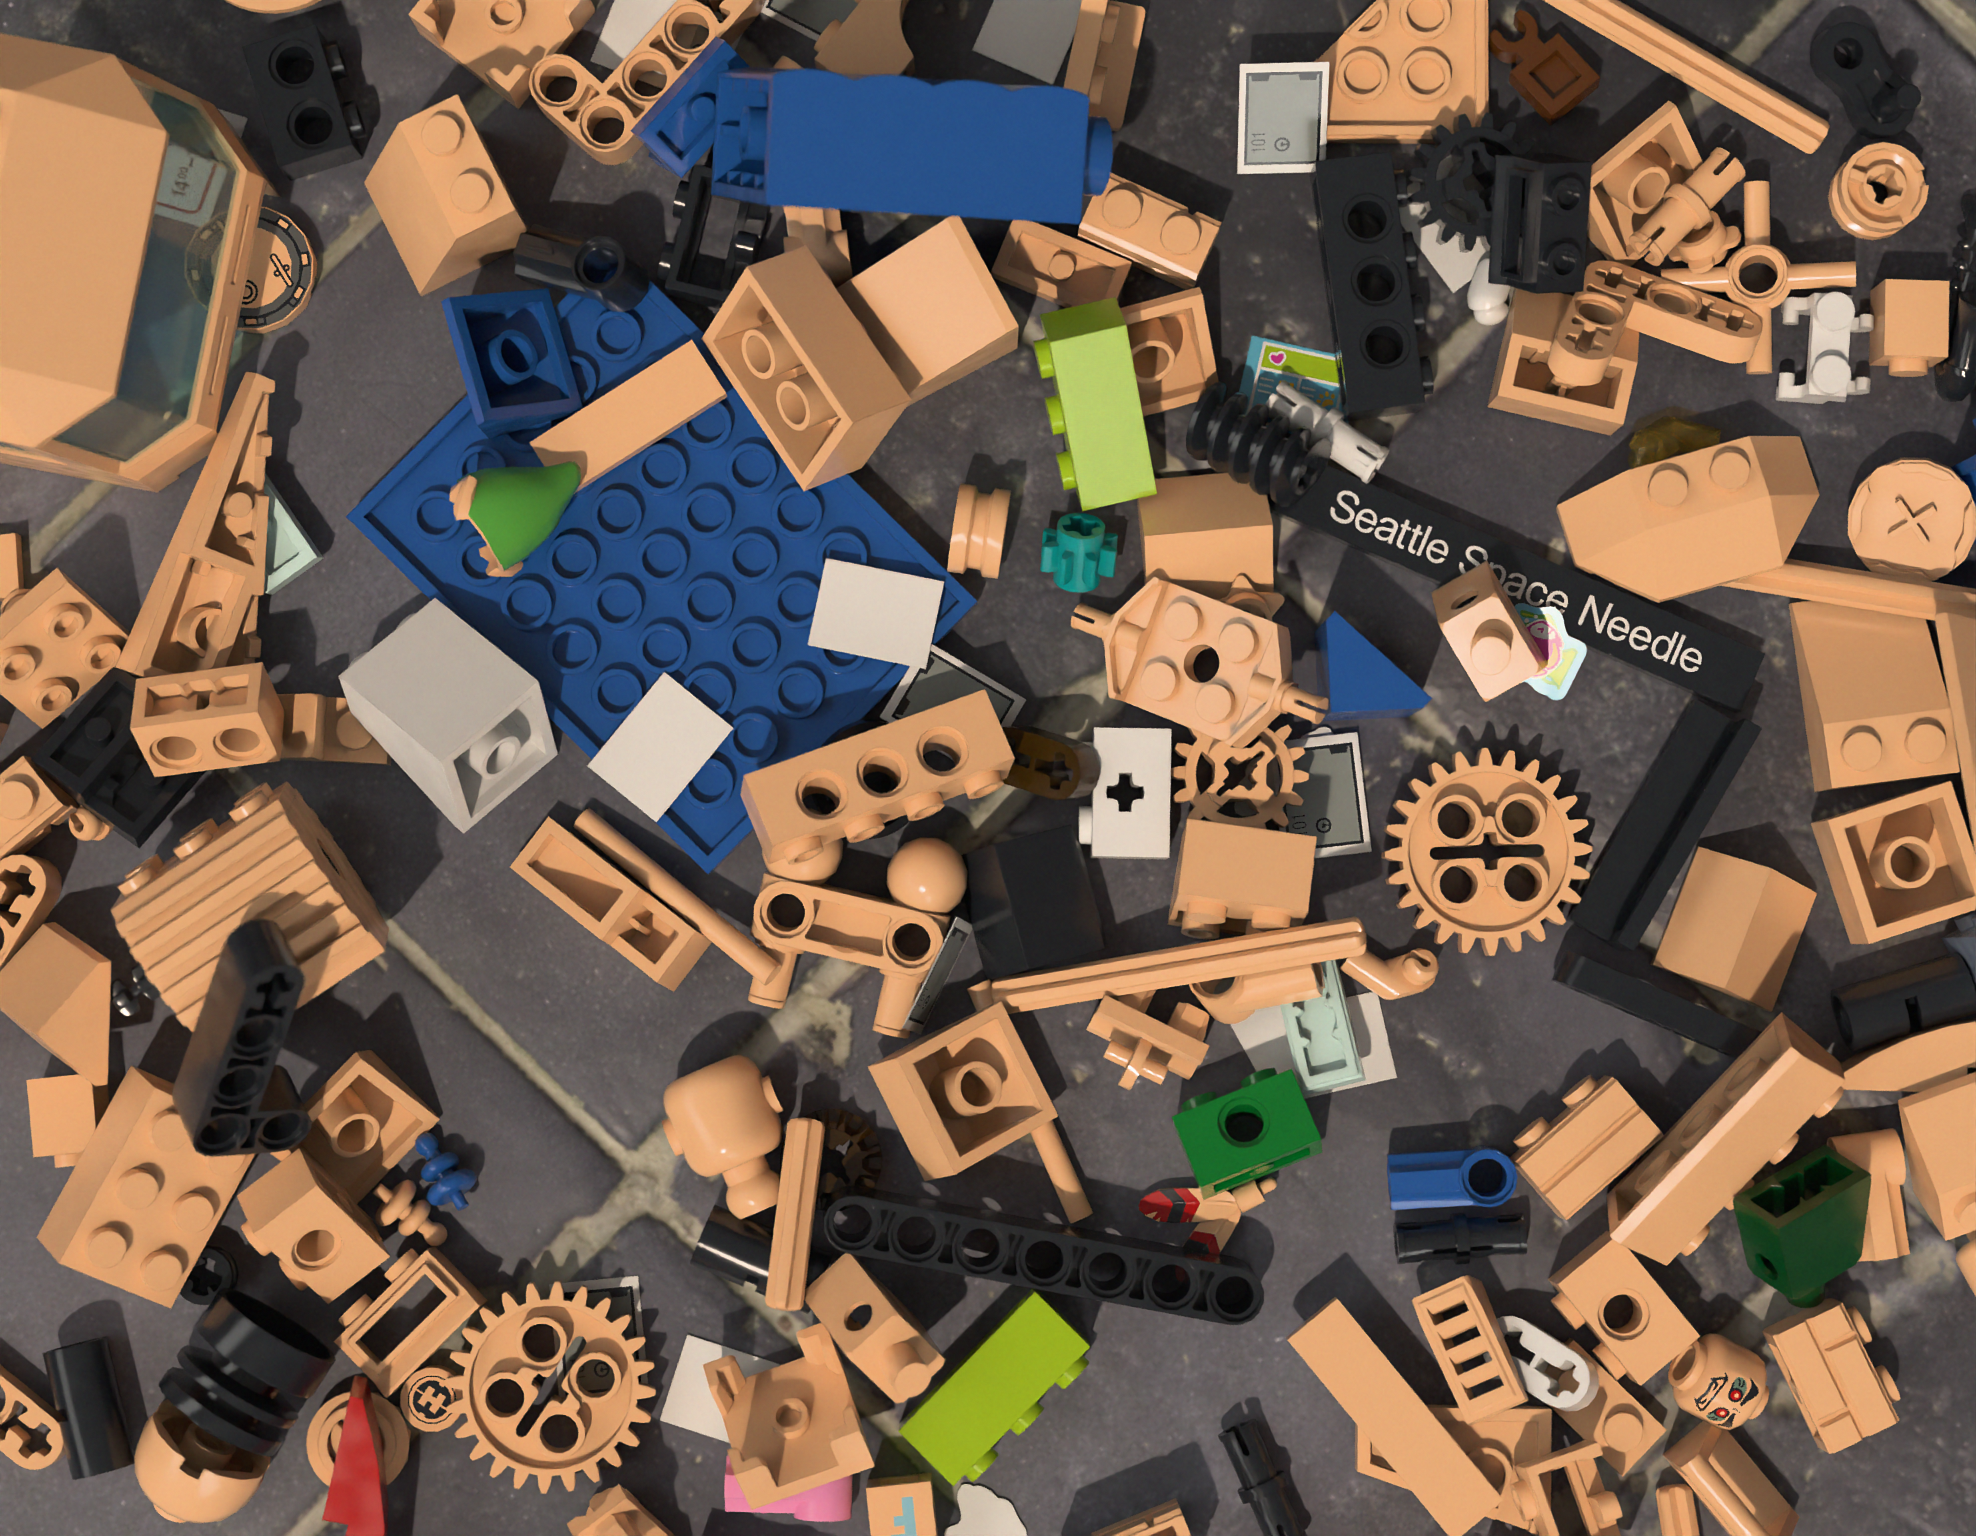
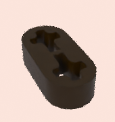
(1045, 749)

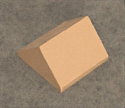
(1633, 178)
(1170, 350)
(1206, 534)
(1734, 927)
(61, 999)
(362, 1124)

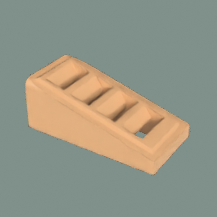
(1439, 1333)

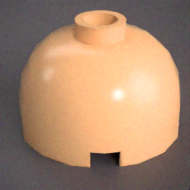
(193, 1472)

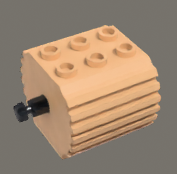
(259, 864)

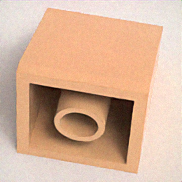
(443, 196)
(933, 309)

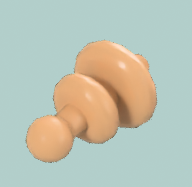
(413, 1216)

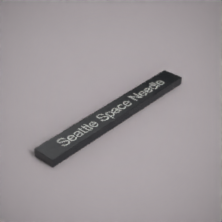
(1592, 612)

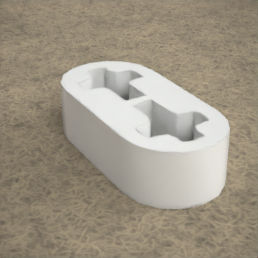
(1555, 1352)

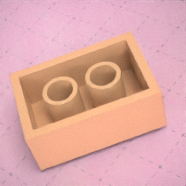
(805, 367)
(141, 1196)

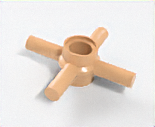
(1758, 250)

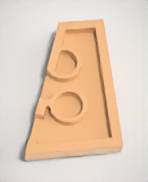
(1491, 1445)

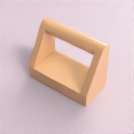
(1730, 1484)

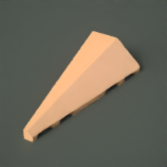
(214, 570)

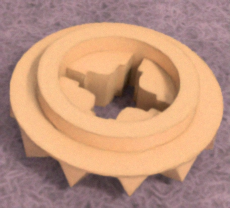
(326, 1430)

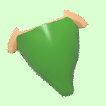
(514, 509)

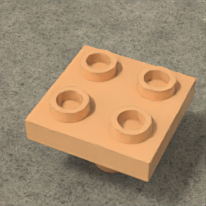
(54, 646)

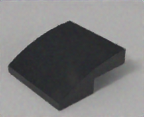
(104, 767)

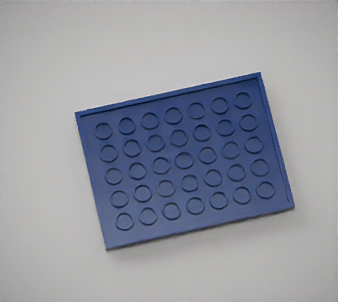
(671, 564)

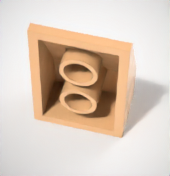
(1870, 697)

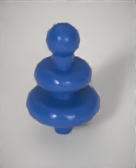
(440, 1168)

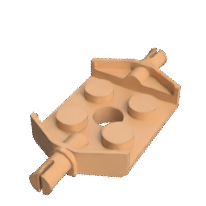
(1153, 652)

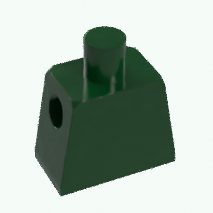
(1805, 1224)

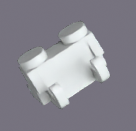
(1828, 348)

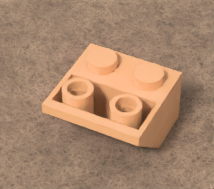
(1529, 388)
(1240, 880)

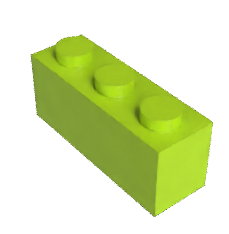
(1095, 404)
(996, 1388)

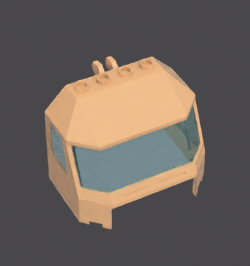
(116, 265)

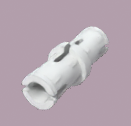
(1348, 445)

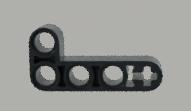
(229, 1081)

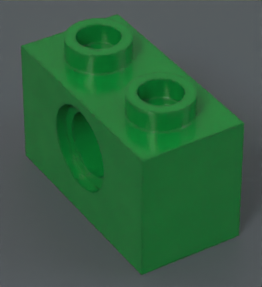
(1225, 1163)

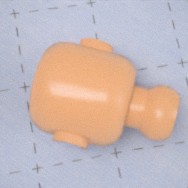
(726, 1124)

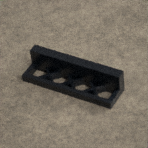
(1663, 826)

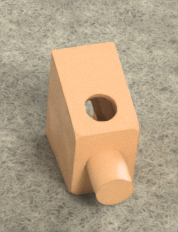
(1487, 632)
(892, 1346)

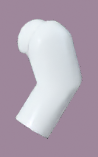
(1488, 298)

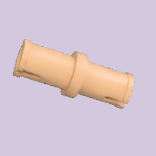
(1687, 206)

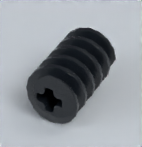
(1253, 450)

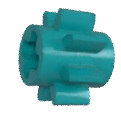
(1078, 552)

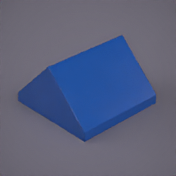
(512, 359)
(1359, 677)

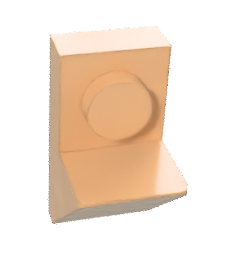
(326, 732)

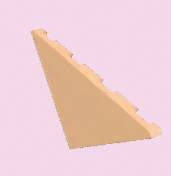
(1408, 71)

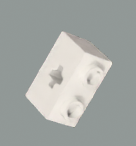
(1146, 827)

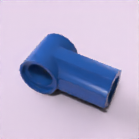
(1442, 1180)

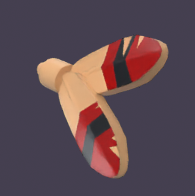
(1215, 1215)

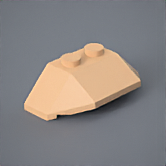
(1694, 517)

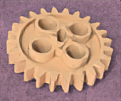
(1488, 909)
(600, 1417)

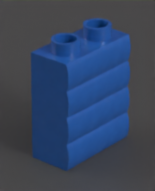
(907, 145)

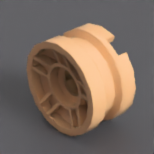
(1853, 197)
(978, 530)

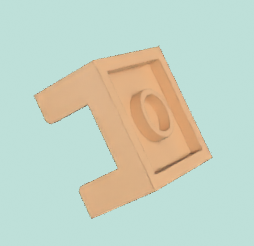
(501, 37)
(790, 1422)

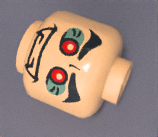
(1719, 1381)

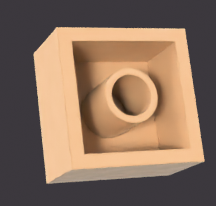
(1899, 863)

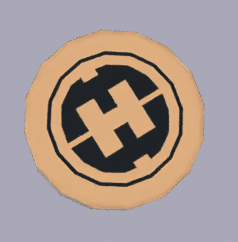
(426, 1399)

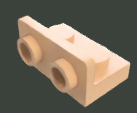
(1105, 56)

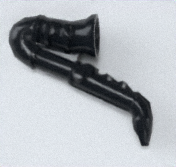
(1957, 373)

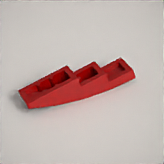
(359, 1478)

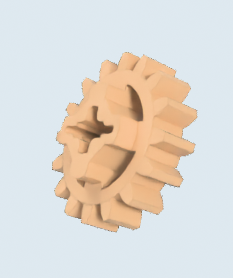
(1259, 797)

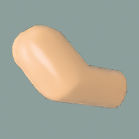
(1395, 976)

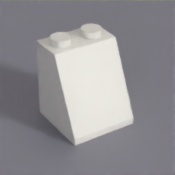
(451, 712)

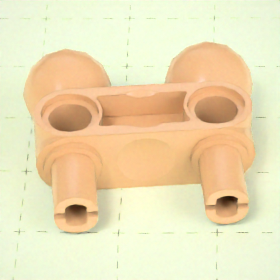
(924, 885)

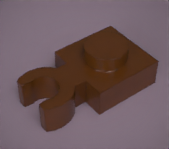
(1547, 74)

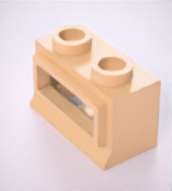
(428, 1336)
(1595, 1505)

